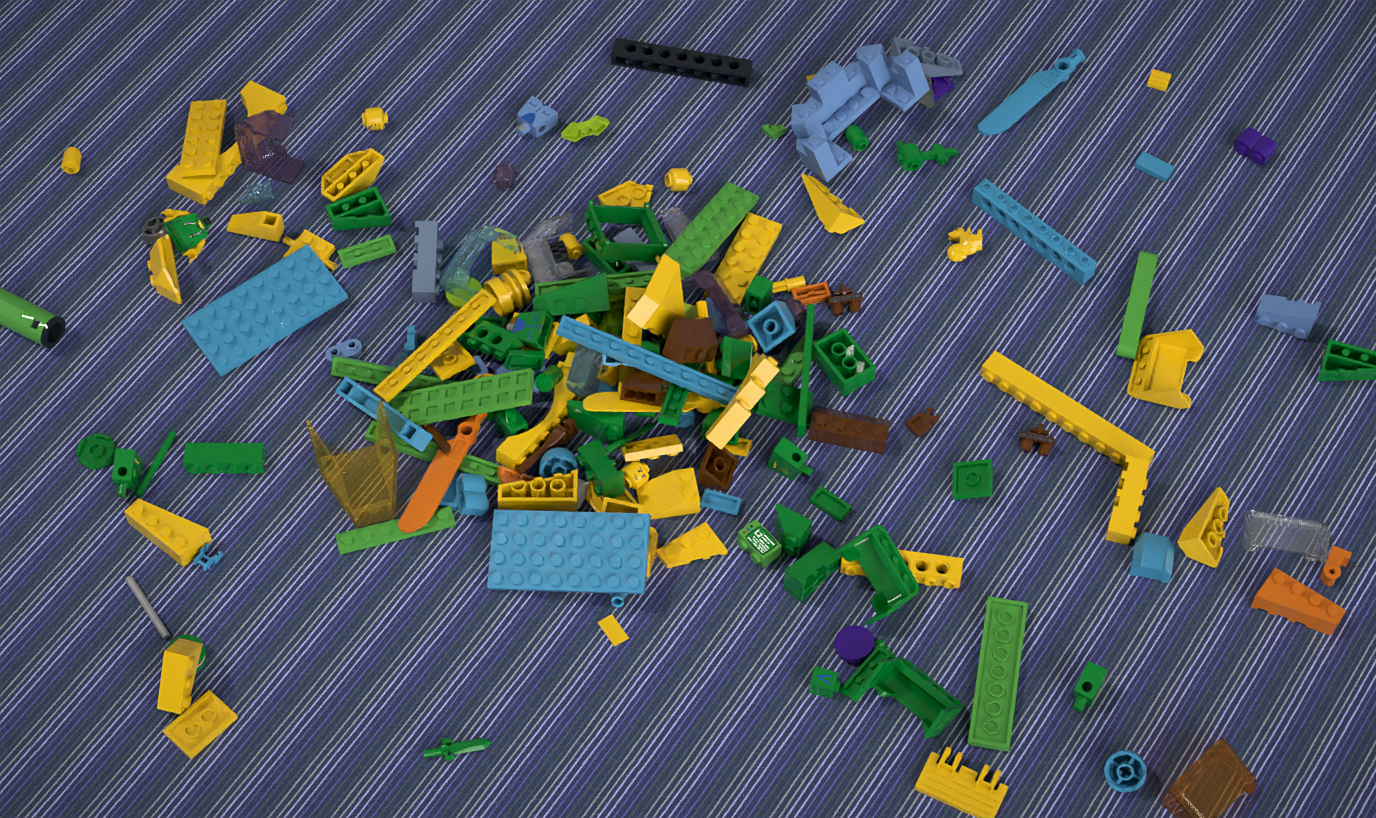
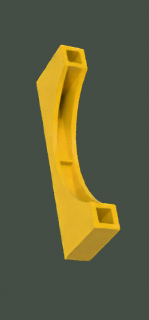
(203, 187)

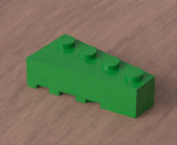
(578, 297)

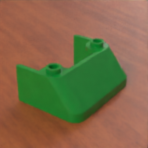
(883, 568)
(916, 692)

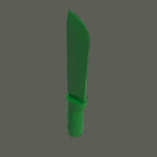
(622, 441)

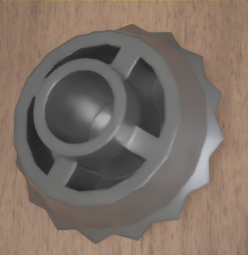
(154, 230)

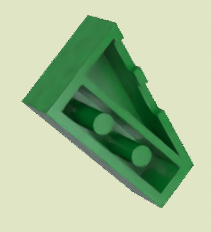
(359, 211)
(600, 470)
(810, 571)

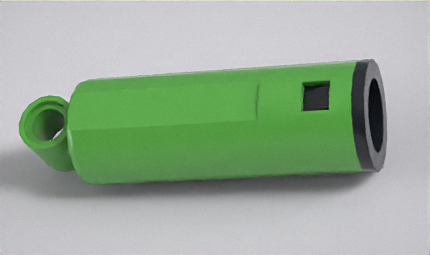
(30, 320)

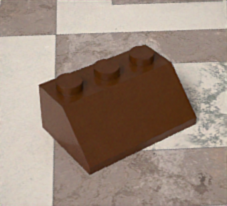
(691, 341)

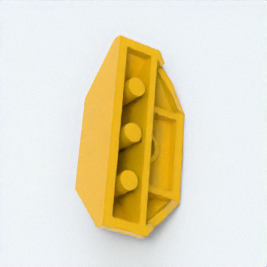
(351, 174)
(164, 269)

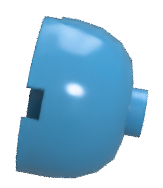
(557, 461)
(1125, 771)

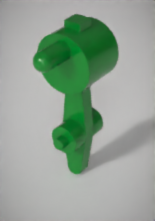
(912, 158)

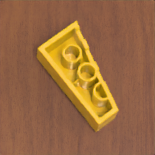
(1128, 500)
(168, 531)

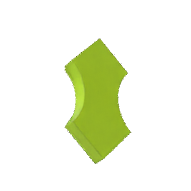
(593, 126)

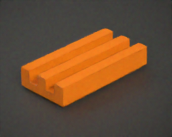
(812, 296)

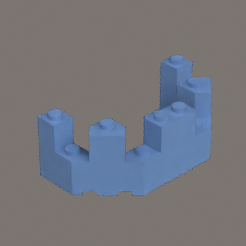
(843, 95)

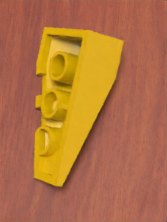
(830, 208)
(1204, 532)

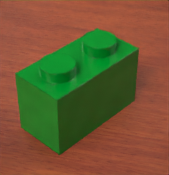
(758, 295)

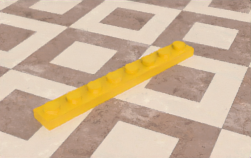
(434, 345)

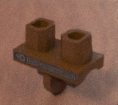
(836, 303)
(1028, 439)

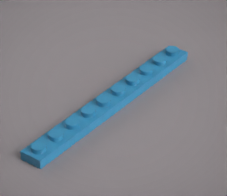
(645, 360)

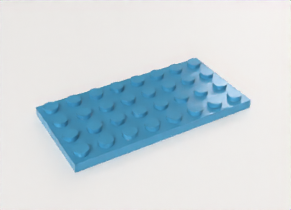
(264, 310)
(569, 551)

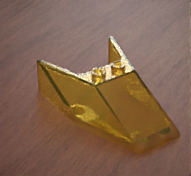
(363, 478)

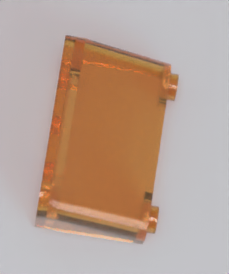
(1210, 784)

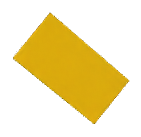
(613, 630)

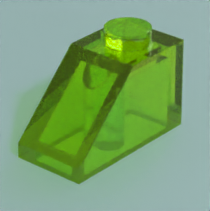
(612, 322)

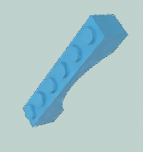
(398, 422)

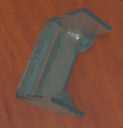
(456, 275)

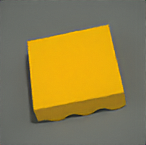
(1159, 80)

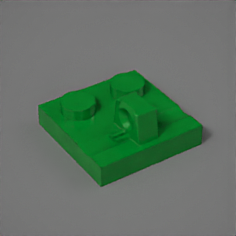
(972, 479)

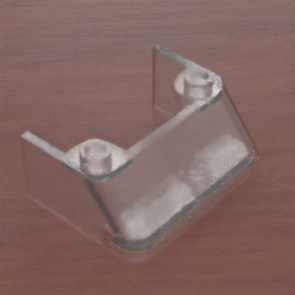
(539, 255)
(1286, 534)

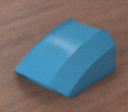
(1152, 557)

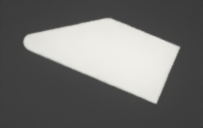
(582, 488)

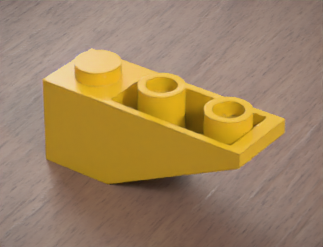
(258, 224)

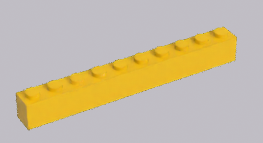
(1062, 410)

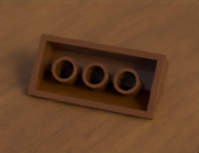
(849, 430)

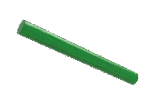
(155, 464)

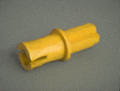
(788, 284)

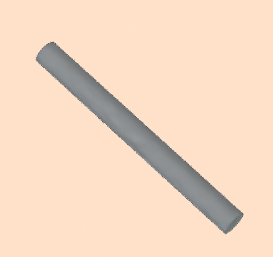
(147, 607)

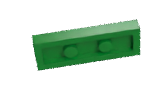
(853, 688)

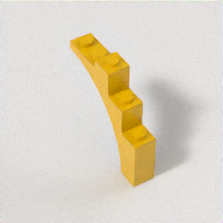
(739, 408)

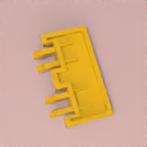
(960, 788)

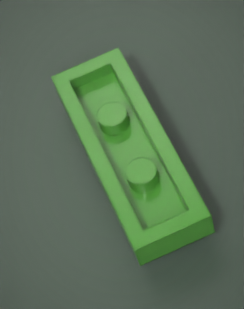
(366, 251)

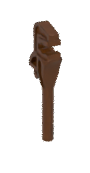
(558, 438)

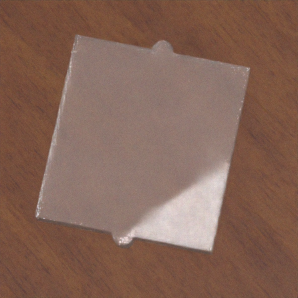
(663, 465)

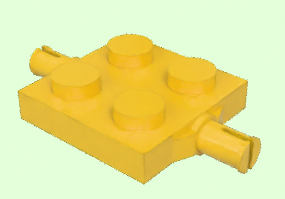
(321, 247)

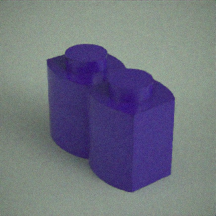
(1255, 146)

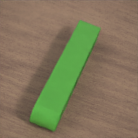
(1137, 305)

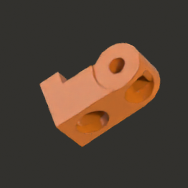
(1331, 570)

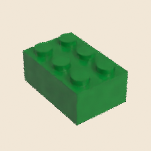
(843, 361)

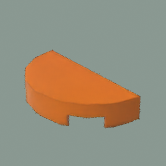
(509, 475)

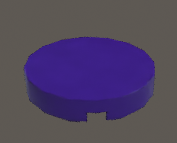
(854, 644)

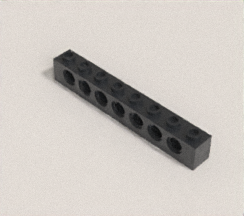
(682, 62)

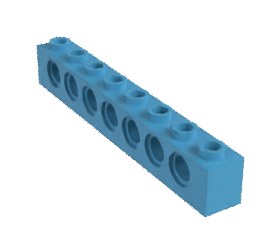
(1034, 232)

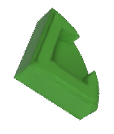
(774, 131)

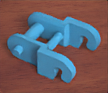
(203, 550)

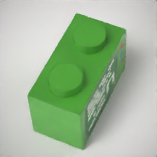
(759, 544)

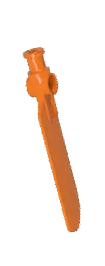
(439, 476)

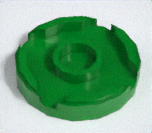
(96, 451)

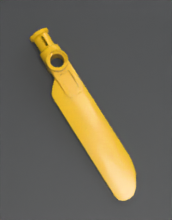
(611, 402)

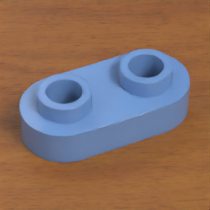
(344, 349)

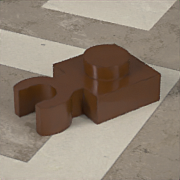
(921, 423)

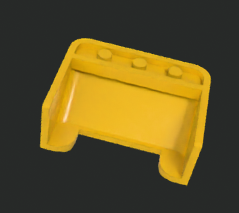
(1162, 366)

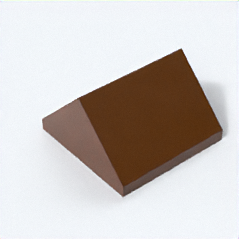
(717, 468)

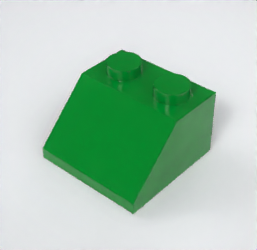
(792, 530)

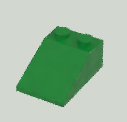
(601, 425)

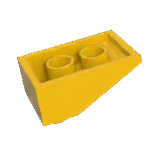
(670, 495)

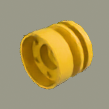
(508, 291)

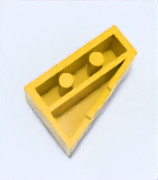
(178, 675)

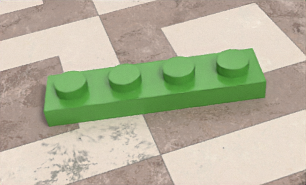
(792, 365)

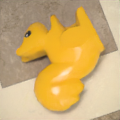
(967, 244)

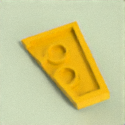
(693, 545)

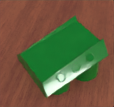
(735, 358)

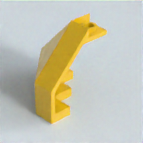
(661, 299)

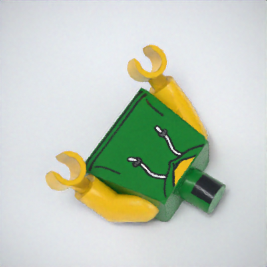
(187, 231)

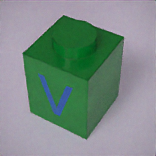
(824, 682)

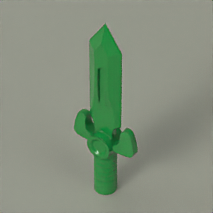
(456, 748)

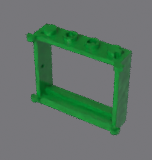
(625, 215)

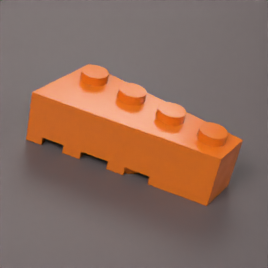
(1298, 603)

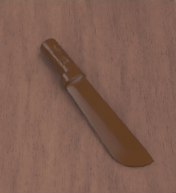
(440, 441)

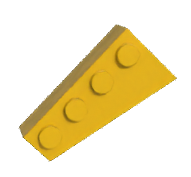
(545, 494)

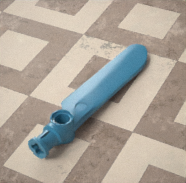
(1029, 95)

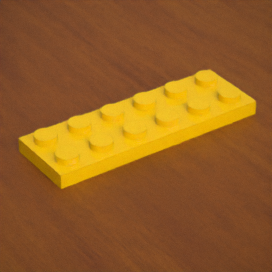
(203, 138)
(747, 254)

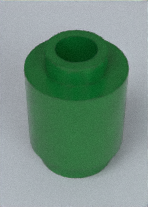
(856, 137)

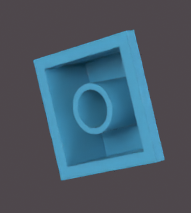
(772, 325)

